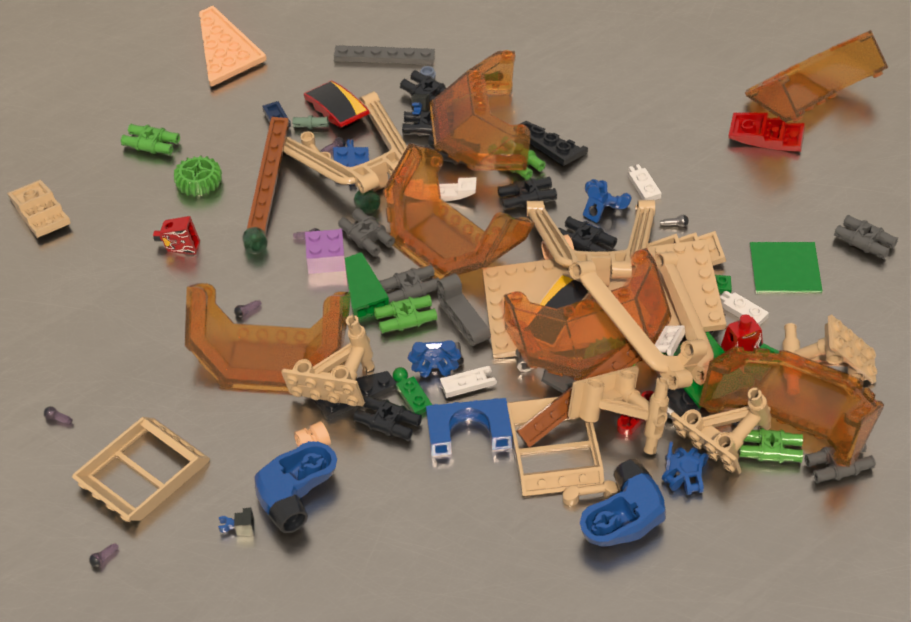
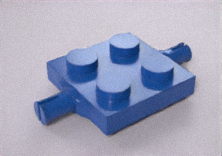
(350, 155)

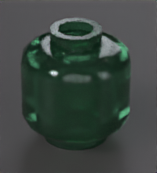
(367, 202)
(254, 240)

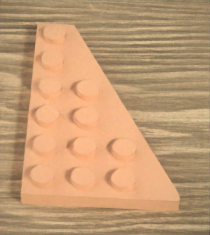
(226, 47)

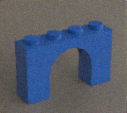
(490, 413)

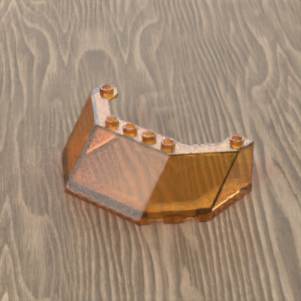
(819, 77)
(464, 121)
(436, 231)
(582, 334)
(256, 354)
(799, 394)

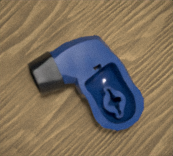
(290, 478)
(628, 513)

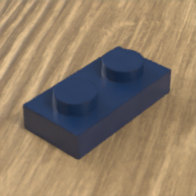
(274, 110)

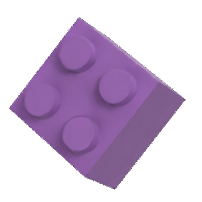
(325, 251)

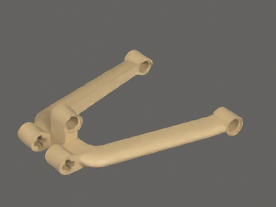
(366, 176)
(617, 262)
(695, 352)

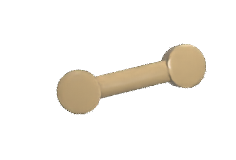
(308, 140)
(572, 493)

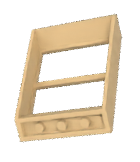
(554, 480)
(114, 502)

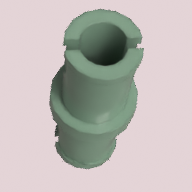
(310, 122)

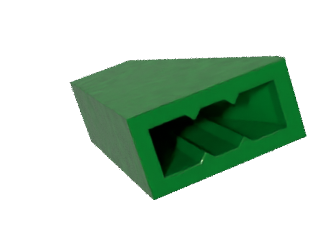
(364, 287)

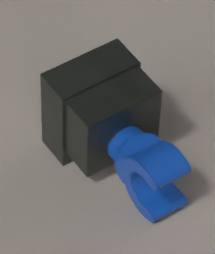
(419, 103)
(242, 522)

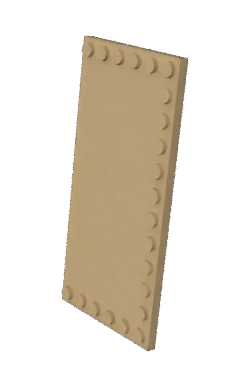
(538, 276)

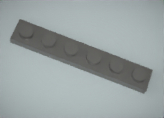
(384, 54)

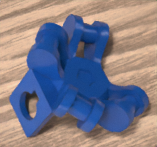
(599, 195)
(434, 356)
(687, 465)

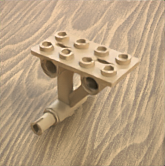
(837, 348)
(341, 382)
(618, 394)
(724, 445)

